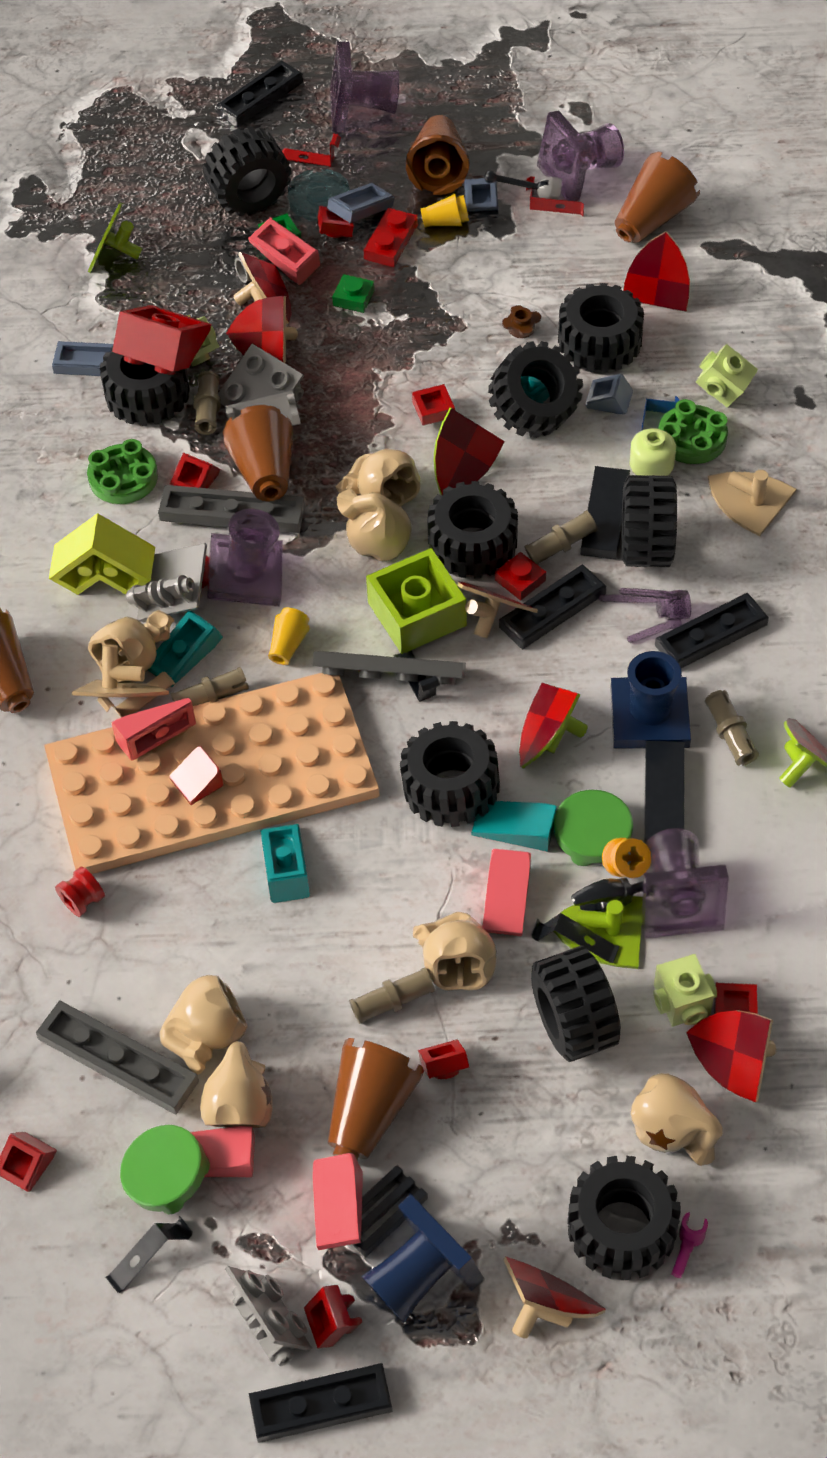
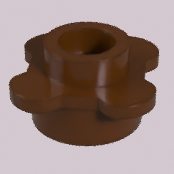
(521, 321)

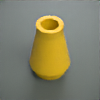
(447, 212)
(288, 633)

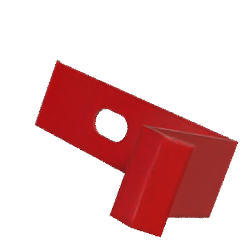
(314, 158)
(544, 204)

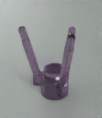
(670, 605)

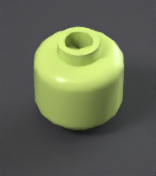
(652, 453)

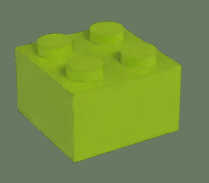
(416, 600)

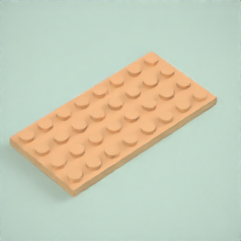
(279, 757)

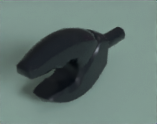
(600, 893)

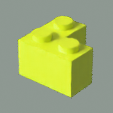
(103, 553)

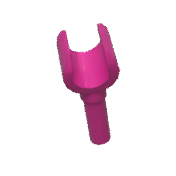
(690, 1239)

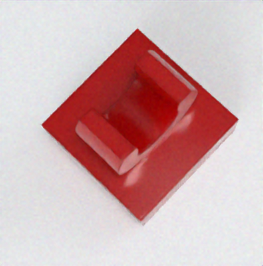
(329, 1316)

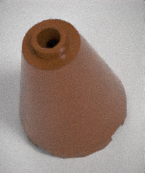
(438, 157)
(656, 197)
(261, 449)
(14, 677)
(368, 1096)

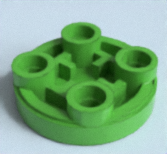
(696, 430)
(122, 472)
(589, 822)
(163, 1168)

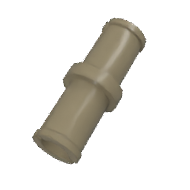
(207, 403)
(561, 538)
(213, 689)
(731, 727)
(392, 995)

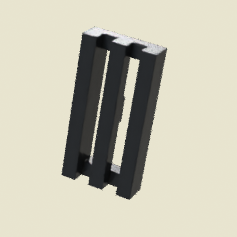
(406, 1185)

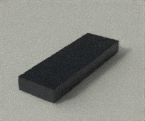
(259, 93)
(606, 510)
(554, 606)
(713, 630)
(663, 787)
(320, 1402)

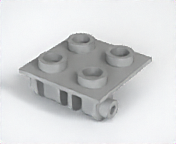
(260, 376)
(173, 584)
(261, 1304)

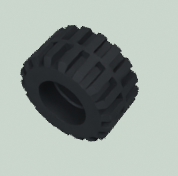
(247, 171)
(601, 327)
(553, 371)
(140, 391)
(473, 508)
(649, 521)
(455, 797)
(575, 1003)
(632, 1185)

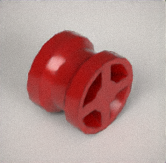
(80, 891)

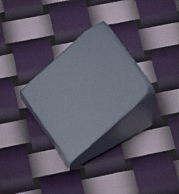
(480, 195)
(610, 394)

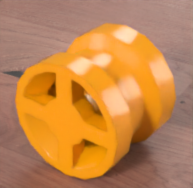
(616, 857)

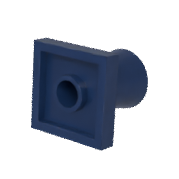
(650, 703)
(420, 1263)

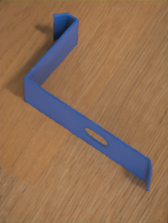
(658, 406)

